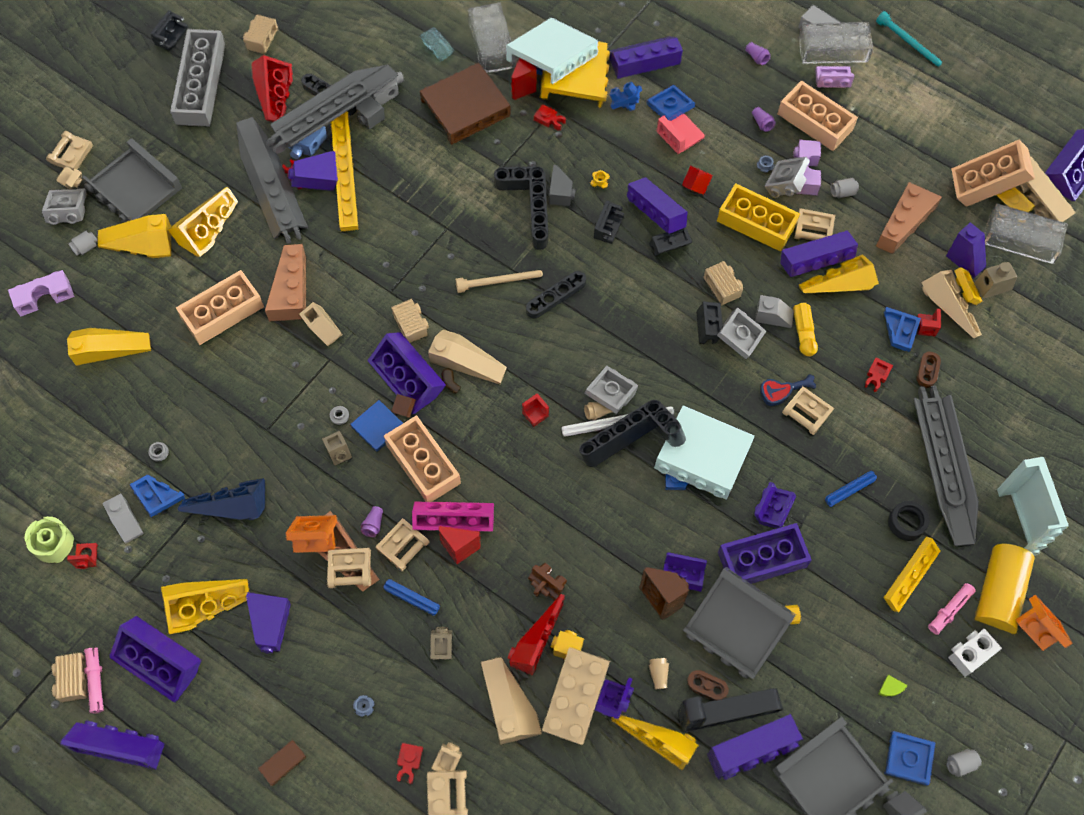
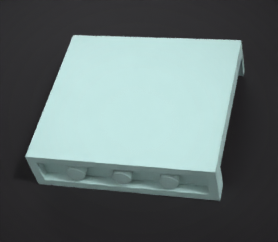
(553, 48)
(709, 455)
(1035, 503)

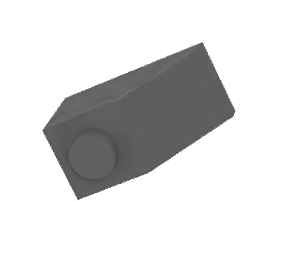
(370, 112)
(561, 188)
(903, 805)

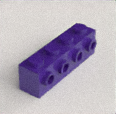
(657, 205)
(819, 253)

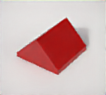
(523, 79)
(459, 542)

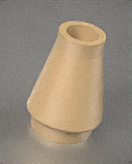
(595, 410)
(659, 672)

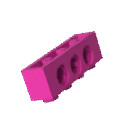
(454, 515)

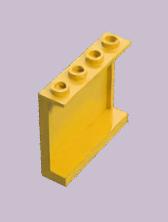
(584, 82)

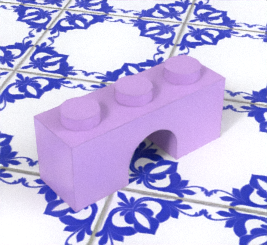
(812, 151)
(25, 296)

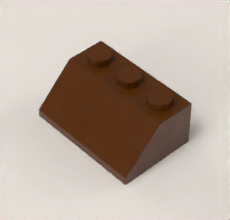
(664, 591)

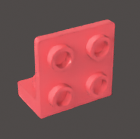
(679, 133)

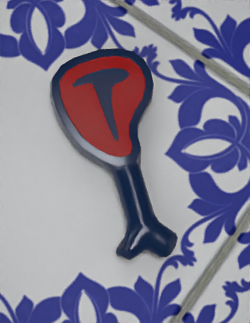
(776, 393)

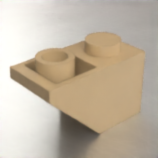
(320, 323)

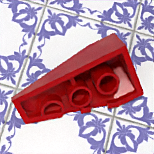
(272, 85)
(532, 644)

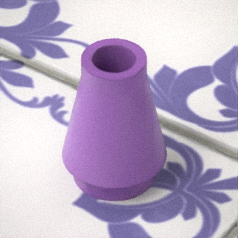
(759, 54)
(763, 119)
(372, 522)

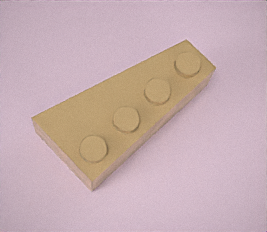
(1045, 196)

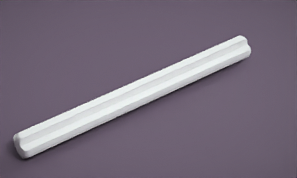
(595, 425)

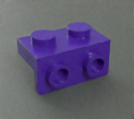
(774, 506)
(688, 567)
(614, 698)

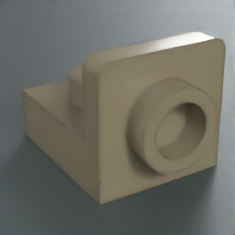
(337, 448)
(441, 643)

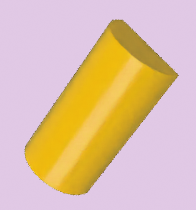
(1005, 587)

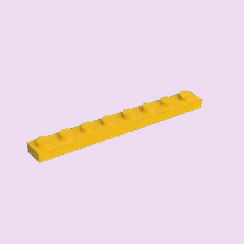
(345, 185)

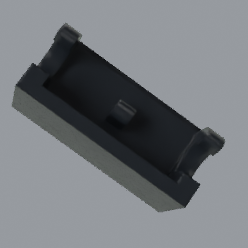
(168, 30)
(608, 222)
(666, 242)
(709, 322)

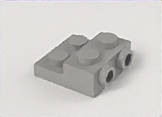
(787, 177)
(64, 206)
(741, 333)
(612, 389)

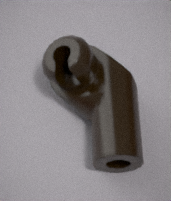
(448, 378)

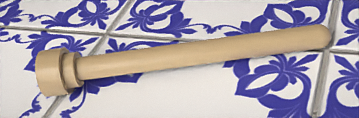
(463, 284)

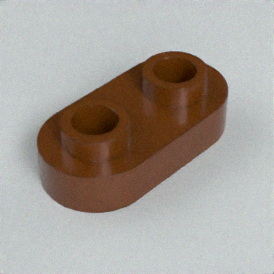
(928, 371)
(707, 685)

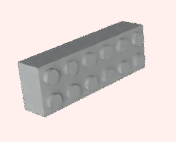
(198, 77)

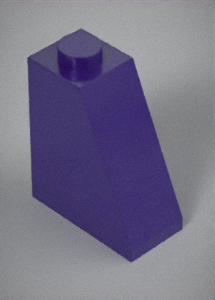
(315, 172)
(969, 250)
(268, 620)

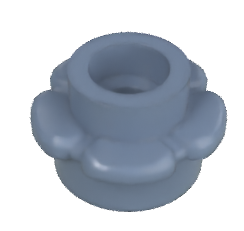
(765, 160)
(358, 706)

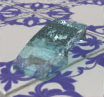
(434, 40)

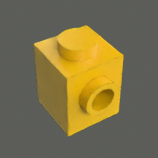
(564, 641)

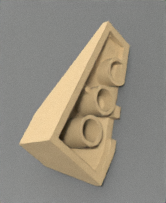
(463, 356)

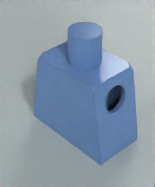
(309, 145)

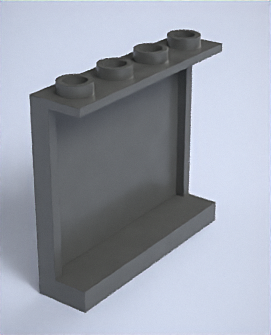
(133, 184)
(739, 623)
(832, 774)

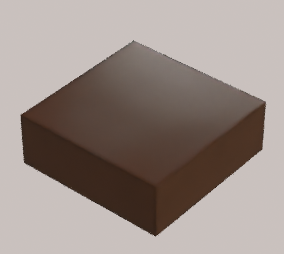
(403, 405)

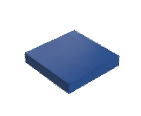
(670, 103)
(375, 424)
(910, 758)

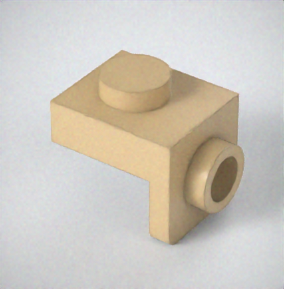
(70, 178)
(447, 758)

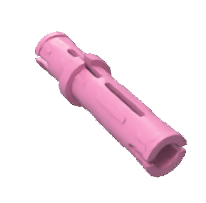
(947, 614)
(93, 680)

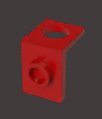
(84, 561)

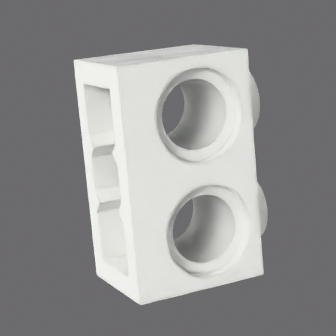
(976, 655)

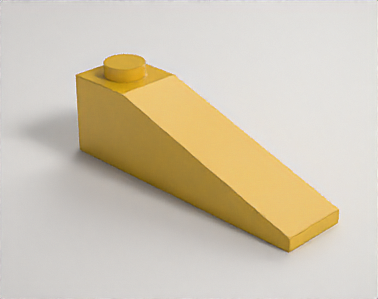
(201, 226)
(142, 235)
(851, 276)
(102, 344)
(196, 601)
(666, 742)

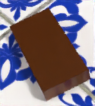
(282, 763)

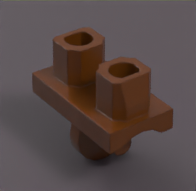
(545, 583)

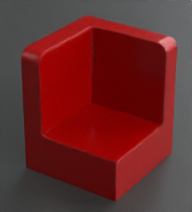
(697, 180)
(929, 324)
(535, 410)

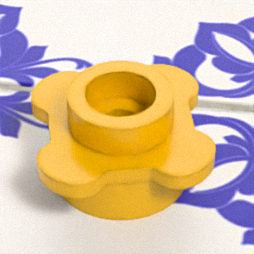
(600, 175)

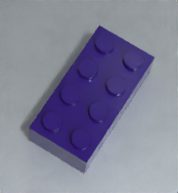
(766, 554)
(754, 746)

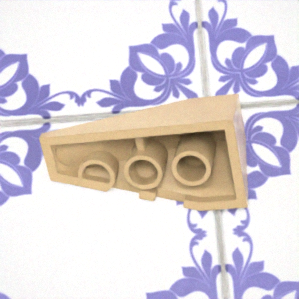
(946, 294)
(510, 707)

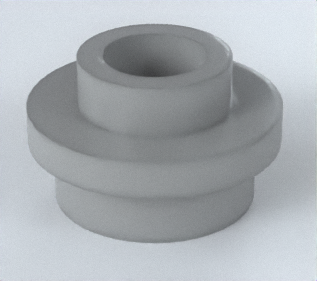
(343, 418)
(156, 447)

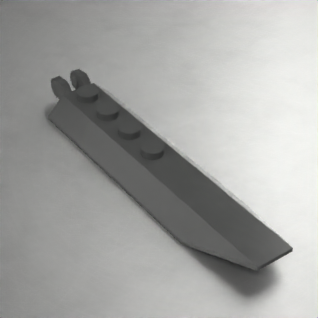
(328, 106)
(269, 181)
(948, 464)

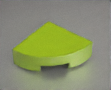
(891, 687)

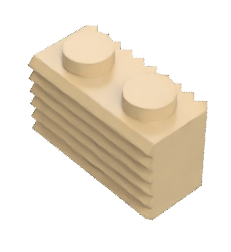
(260, 34)
(723, 283)
(409, 320)
(70, 677)

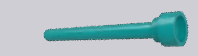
(885, 20)

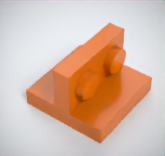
(312, 533)
(1043, 625)

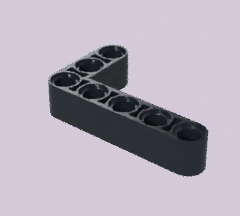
(533, 180)
(629, 429)
(698, 715)

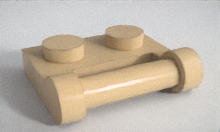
(73, 155)
(814, 221)
(812, 406)
(397, 539)
(349, 560)
(439, 792)

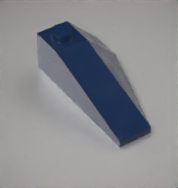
(237, 503)

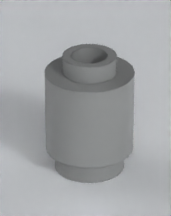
(844, 188)
(83, 243)
(963, 762)

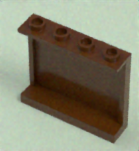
(466, 102)

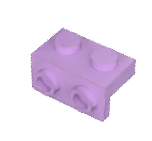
(833, 76)

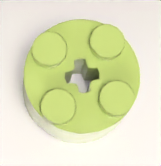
(49, 540)

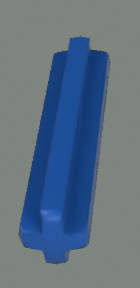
(850, 488)
(411, 597)

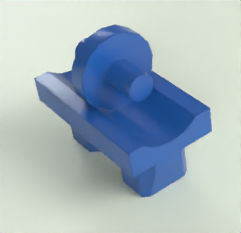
(627, 98)

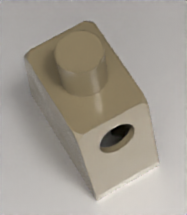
(996, 280)

